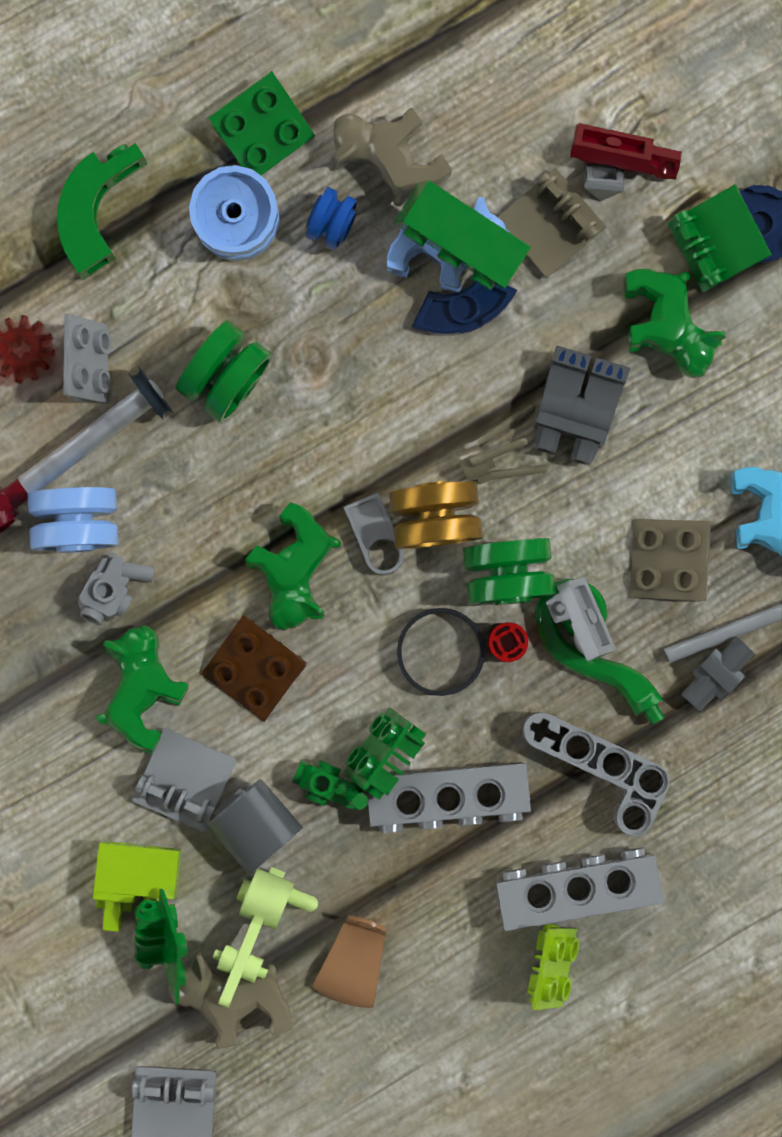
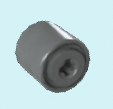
(253, 825)

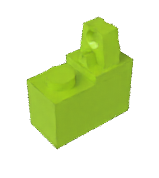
(130, 872)

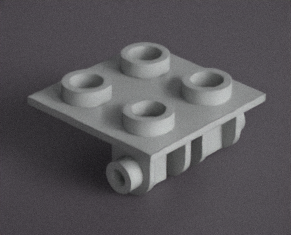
(86, 359)
(184, 780)
(173, 1102)

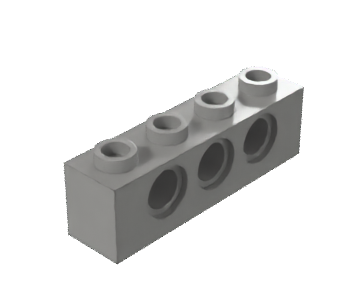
(509, 778)
(641, 890)

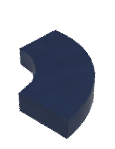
(462, 311)

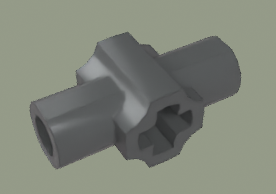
(718, 674)

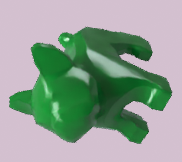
(670, 324)
(292, 569)
(140, 687)

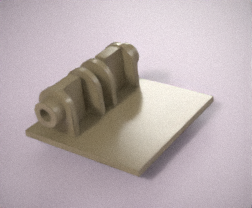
(552, 222)
(670, 559)

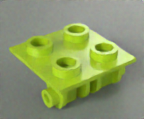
(552, 984)

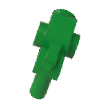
(324, 784)

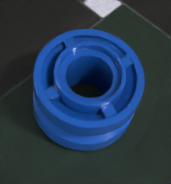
(331, 218)

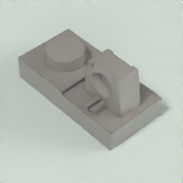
(578, 604)

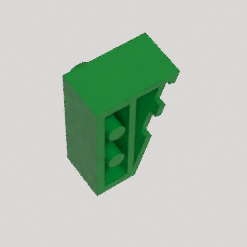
(461, 235)

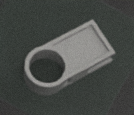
(372, 525)

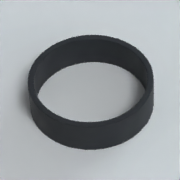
(470, 623)

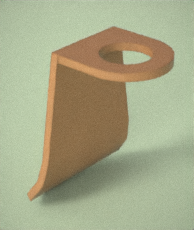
(353, 964)

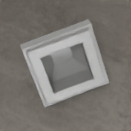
(603, 180)

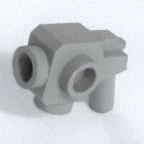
(106, 589)

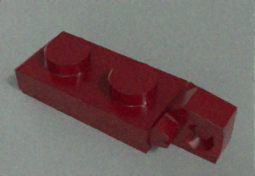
(624, 151)

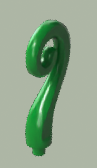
(632, 685)

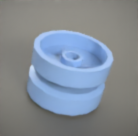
(227, 191)
(73, 519)

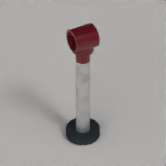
(80, 445)

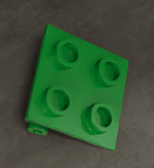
(261, 125)
(719, 238)
(367, 761)
(159, 942)

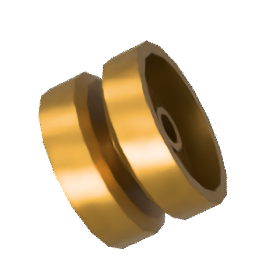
(435, 512)

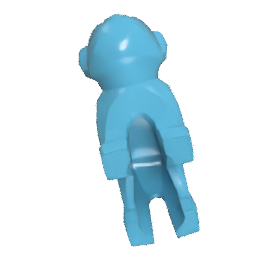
(768, 526)

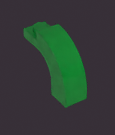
(80, 205)

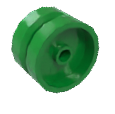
(224, 371)
(509, 573)

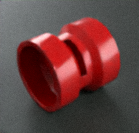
(503, 645)

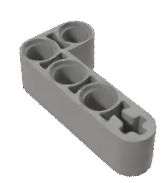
(593, 763)

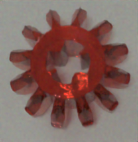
(29, 360)

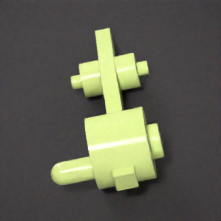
(264, 904)

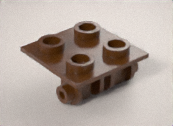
(254, 668)

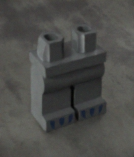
(573, 416)

